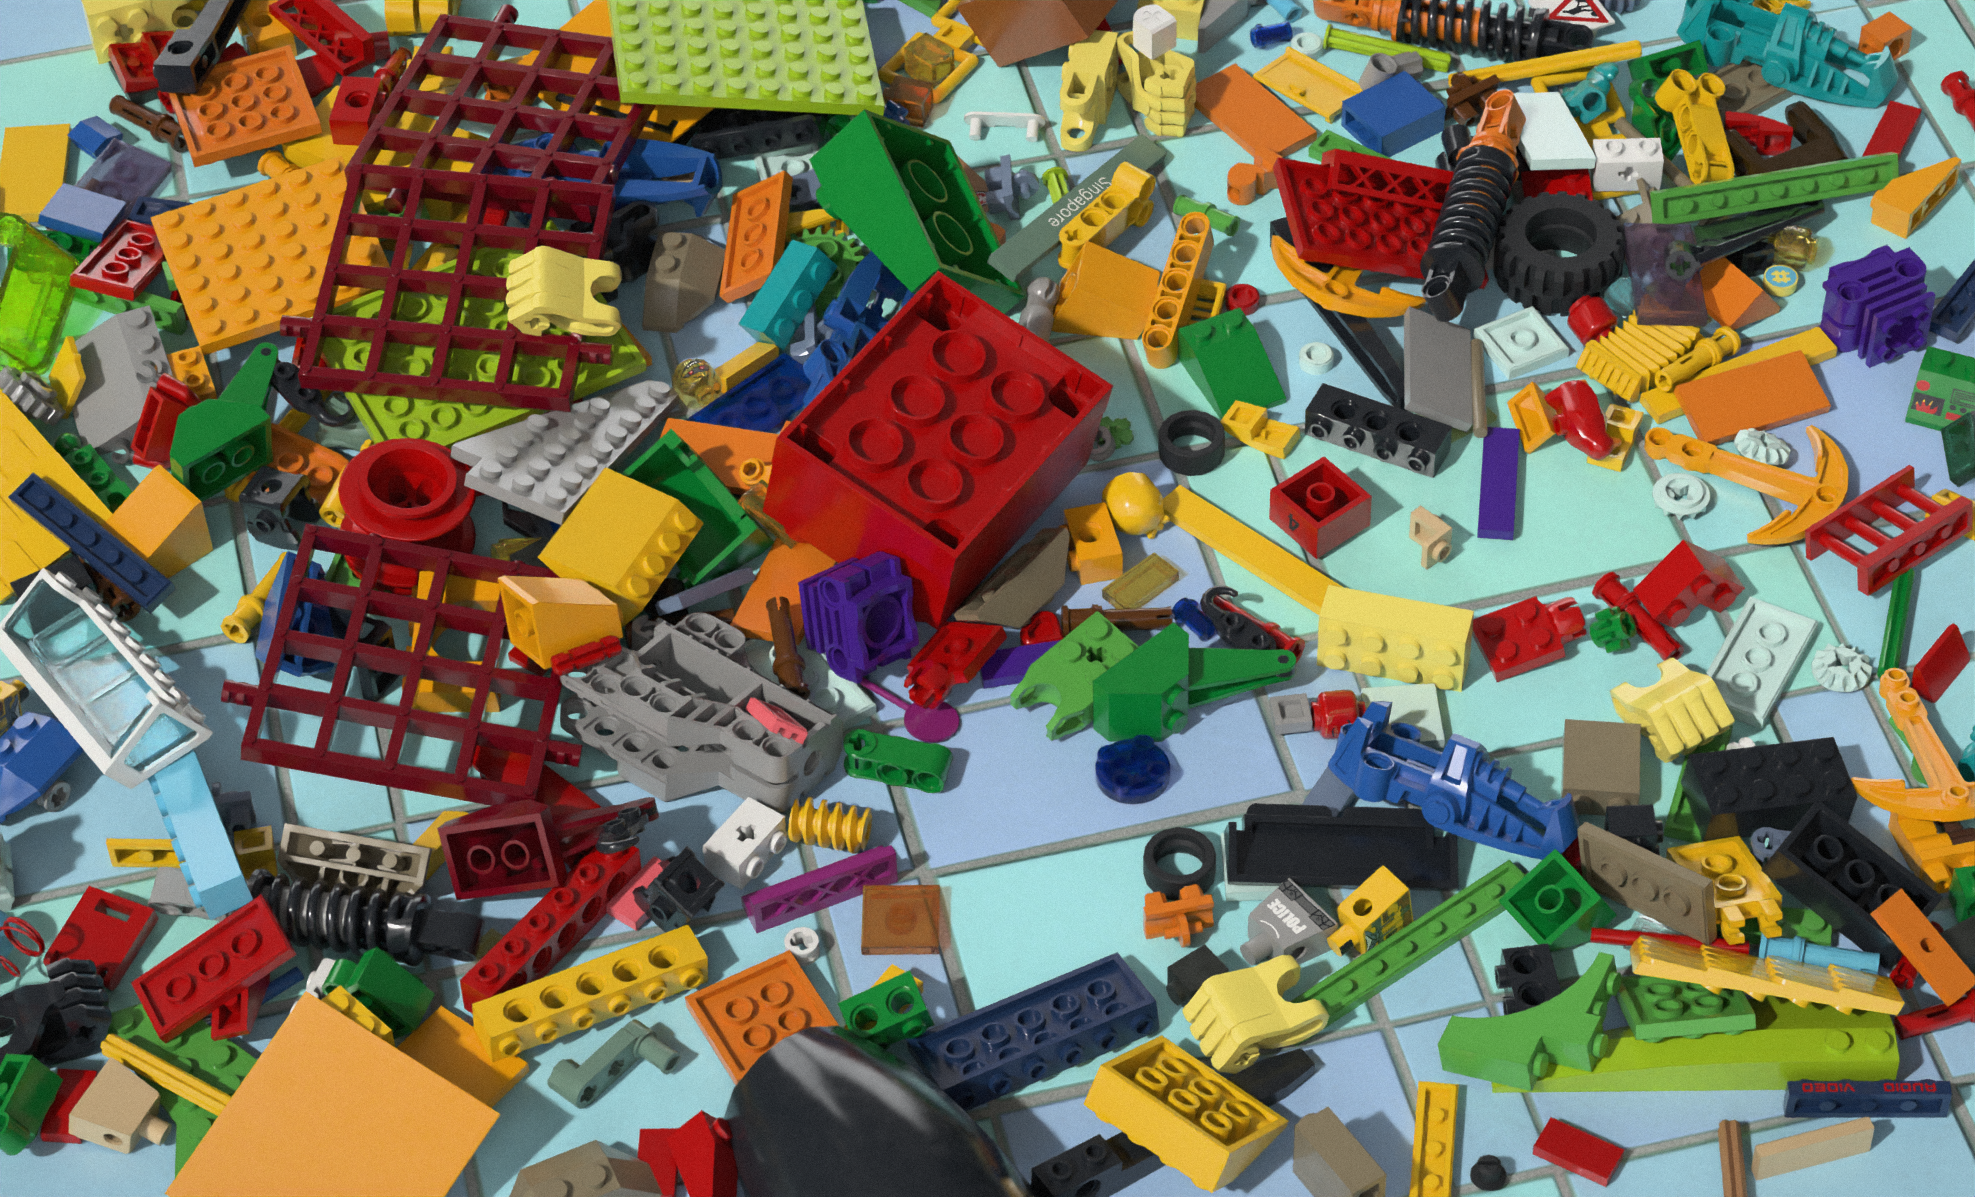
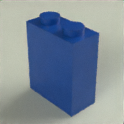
(1393, 115)

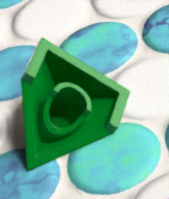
(1656, 123)

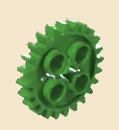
(841, 252)

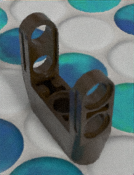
(1817, 146)

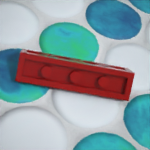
(332, 25)
(1392, 171)

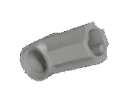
(1382, 67)

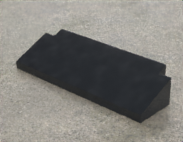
(1338, 851)

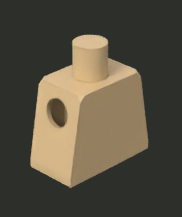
(118, 1111)

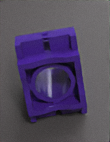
(1878, 305)
(860, 614)

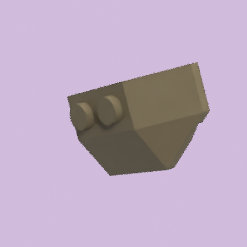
(680, 280)
(1020, 583)
(353, 861)
(588, 1172)

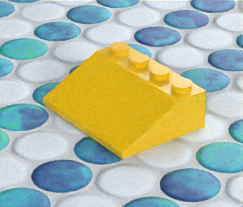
(622, 540)
(1183, 1112)

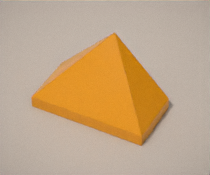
(1532, 416)

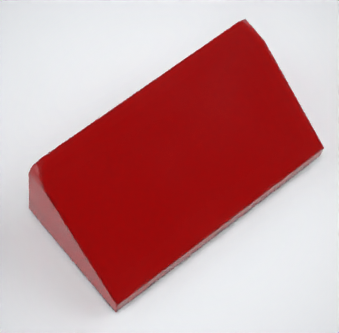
(1940, 665)

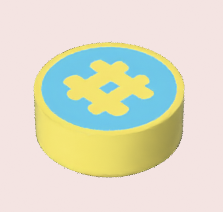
(1780, 280)

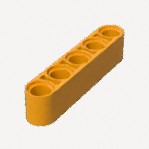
(1177, 276)

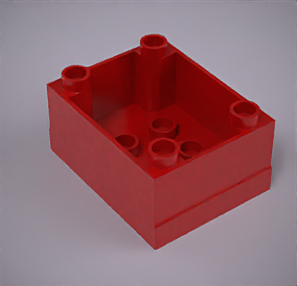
(937, 445)

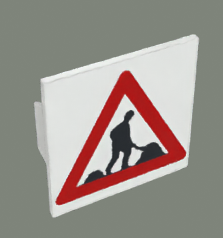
(1583, 12)

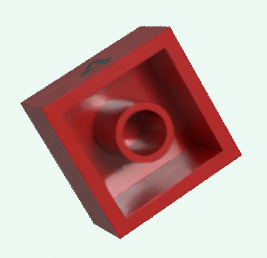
(1320, 507)

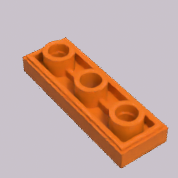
(1924, 947)

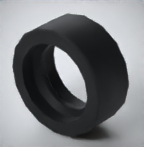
(1196, 461)
(1178, 841)

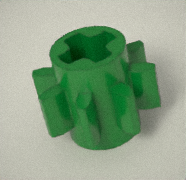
(1612, 629)

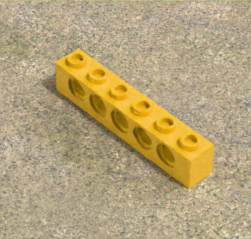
(590, 993)

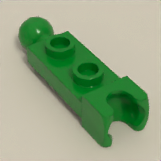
(92, 470)

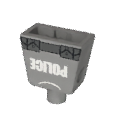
(1287, 925)

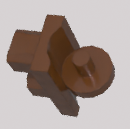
(1466, 94)

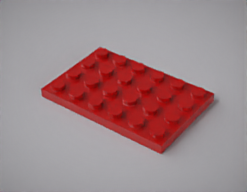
(1354, 228)

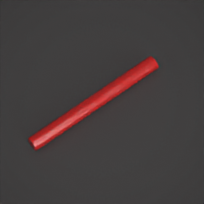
(1627, 938)

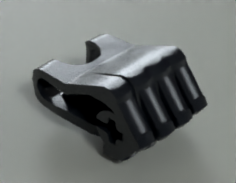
(627, 241)
(57, 1018)

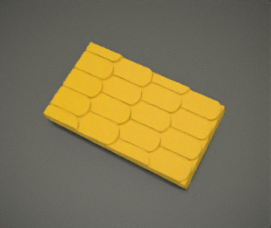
(23, 542)
(1758, 977)

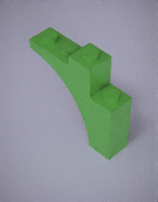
(1521, 1044)

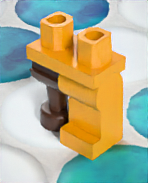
(1933, 854)

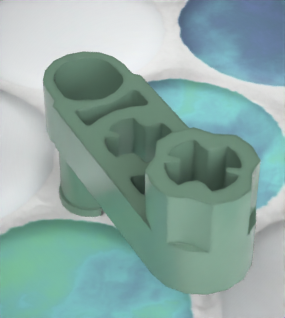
(587, 1081)

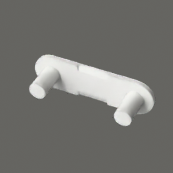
(991, 119)

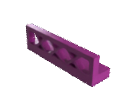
(820, 888)

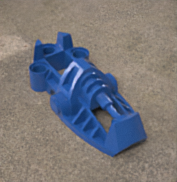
(646, 161)
(852, 321)
(1454, 787)

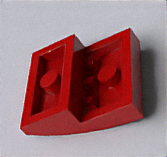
(135, 60)

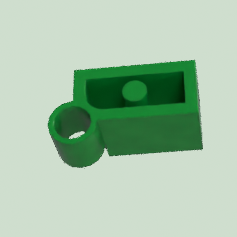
(1656, 67)
(383, 988)
(25, 1097)

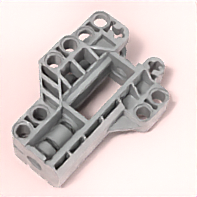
(692, 692)

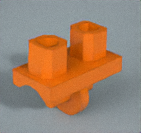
(1178, 917)

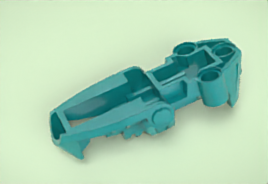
(1790, 50)

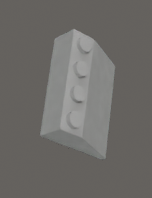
(111, 394)

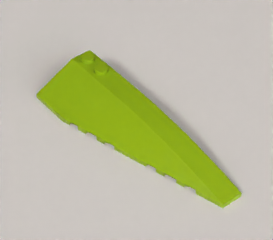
(1784, 1047)

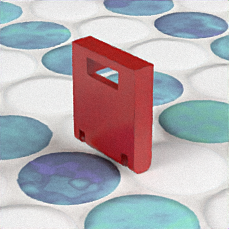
(103, 938)

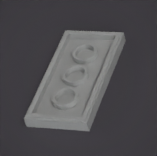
(1437, 369)

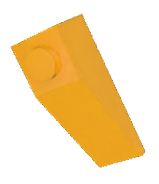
(1913, 197)

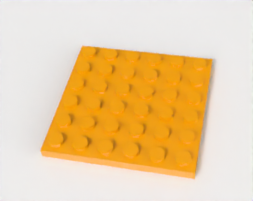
(260, 253)

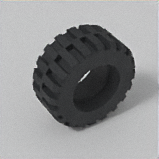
(1557, 224)

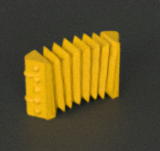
(1634, 355)

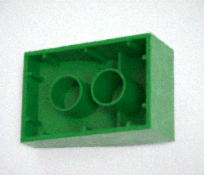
(911, 206)

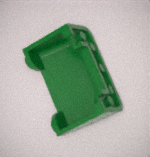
(728, 533)

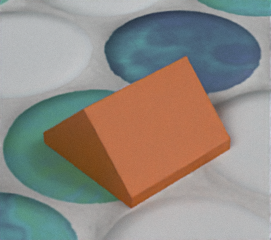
(1733, 296)

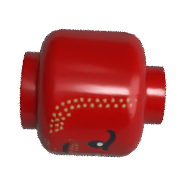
(1334, 710)

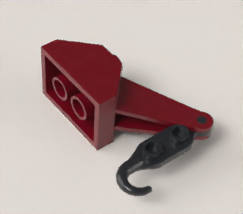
(517, 845)

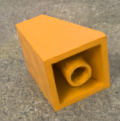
(1105, 295)
(162, 523)
(556, 615)

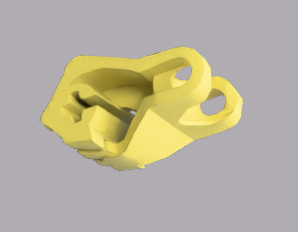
(1158, 87)
(560, 290)
(1676, 711)
(1246, 1012)

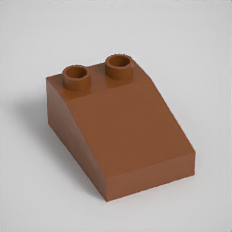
(1031, 27)

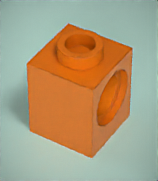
(1886, 31)

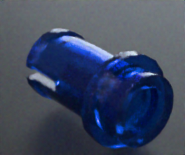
(1270, 34)
(1188, 613)

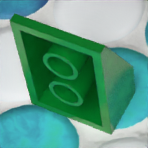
(1229, 362)

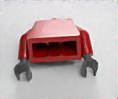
(157, 421)

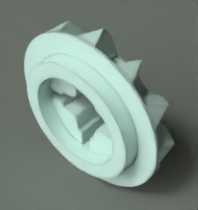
(1762, 446)
(1677, 485)
(1836, 677)

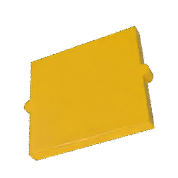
(67, 375)

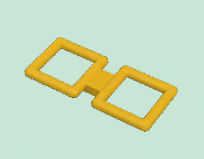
(951, 33)
(1596, 128)

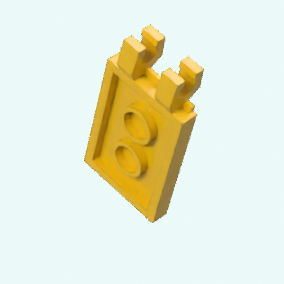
(1738, 885)

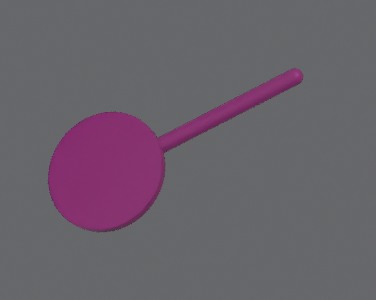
(922, 723)

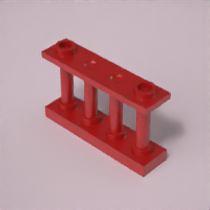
(1897, 554)

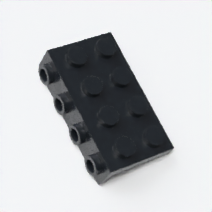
(747, 131)

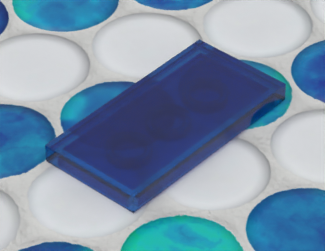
(761, 400)

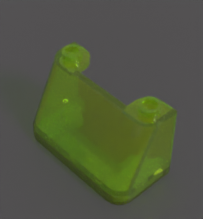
(33, 296)

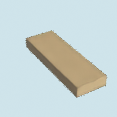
(1812, 1148)

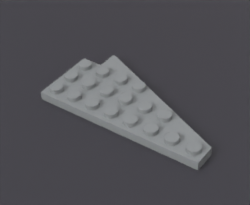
(558, 455)

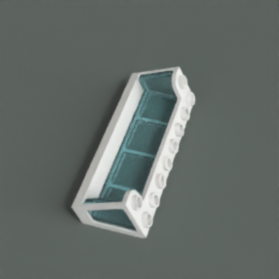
(99, 680)

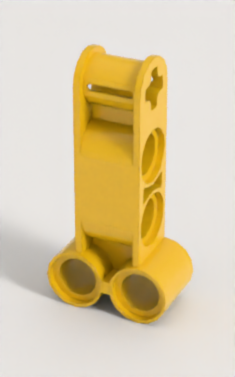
(1698, 123)
(1110, 213)

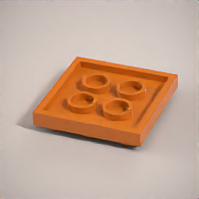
(756, 1011)

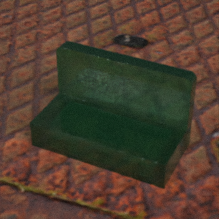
(1960, 449)

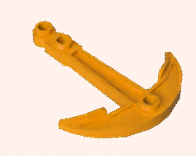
(1338, 288)
(1813, 495)
(1948, 794)

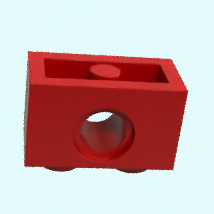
(356, 109)

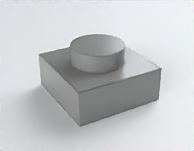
(1290, 713)

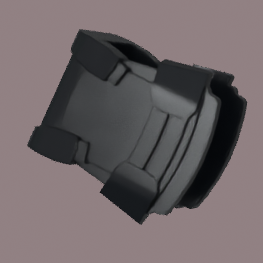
(269, 512)
(678, 891)

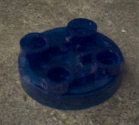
(1132, 770)

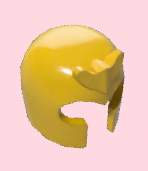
(1135, 504)

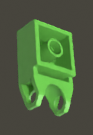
(1067, 674)

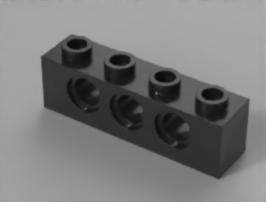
(1378, 430)

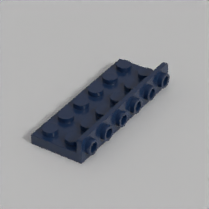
(1036, 1032)

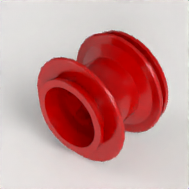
(408, 495)

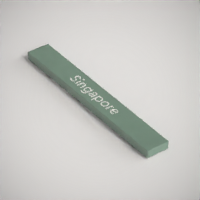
(1042, 234)

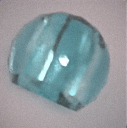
(1620, 297)

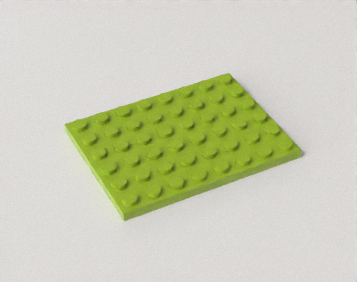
(746, 54)
(457, 421)

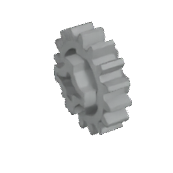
(31, 395)

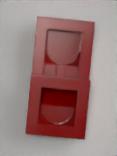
(1765, 133)

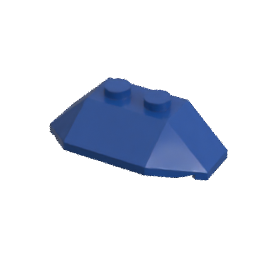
(309, 619)
(32, 759)

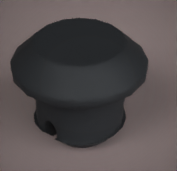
(1488, 1173)

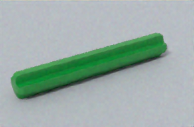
(1896, 622)

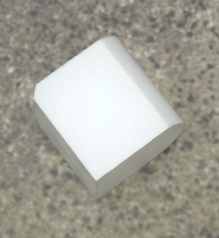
(1153, 31)

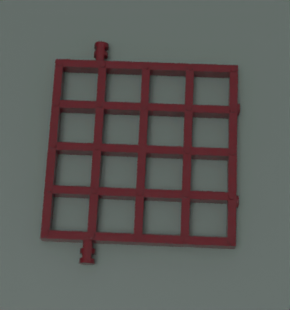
(506, 116)
(456, 285)
(414, 665)

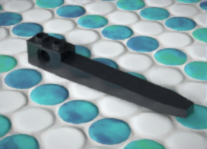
(195, 51)
(1356, 336)
(1110, 1165)

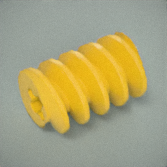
(830, 826)

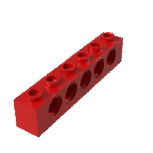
(551, 926)

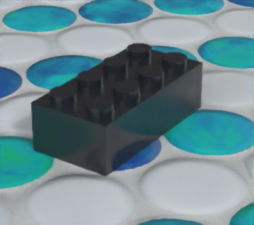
(1765, 786)
(1845, 878)

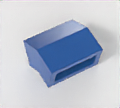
(93, 135)

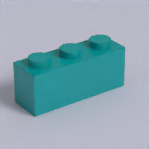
(787, 294)

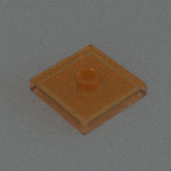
(900, 919)

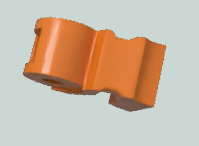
(1247, 179)

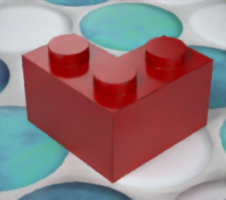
(1684, 581)

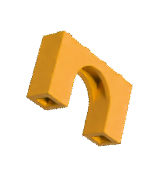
(464, 592)

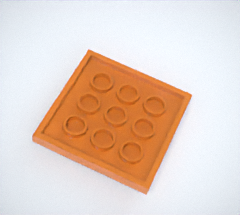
(246, 107)

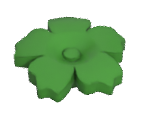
(1119, 430)

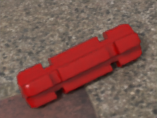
(586, 655)

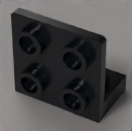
(375, 633)

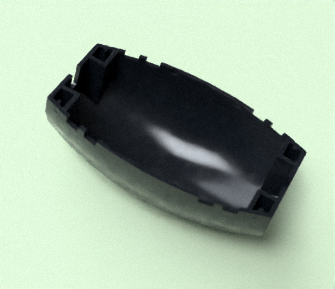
(856, 1121)

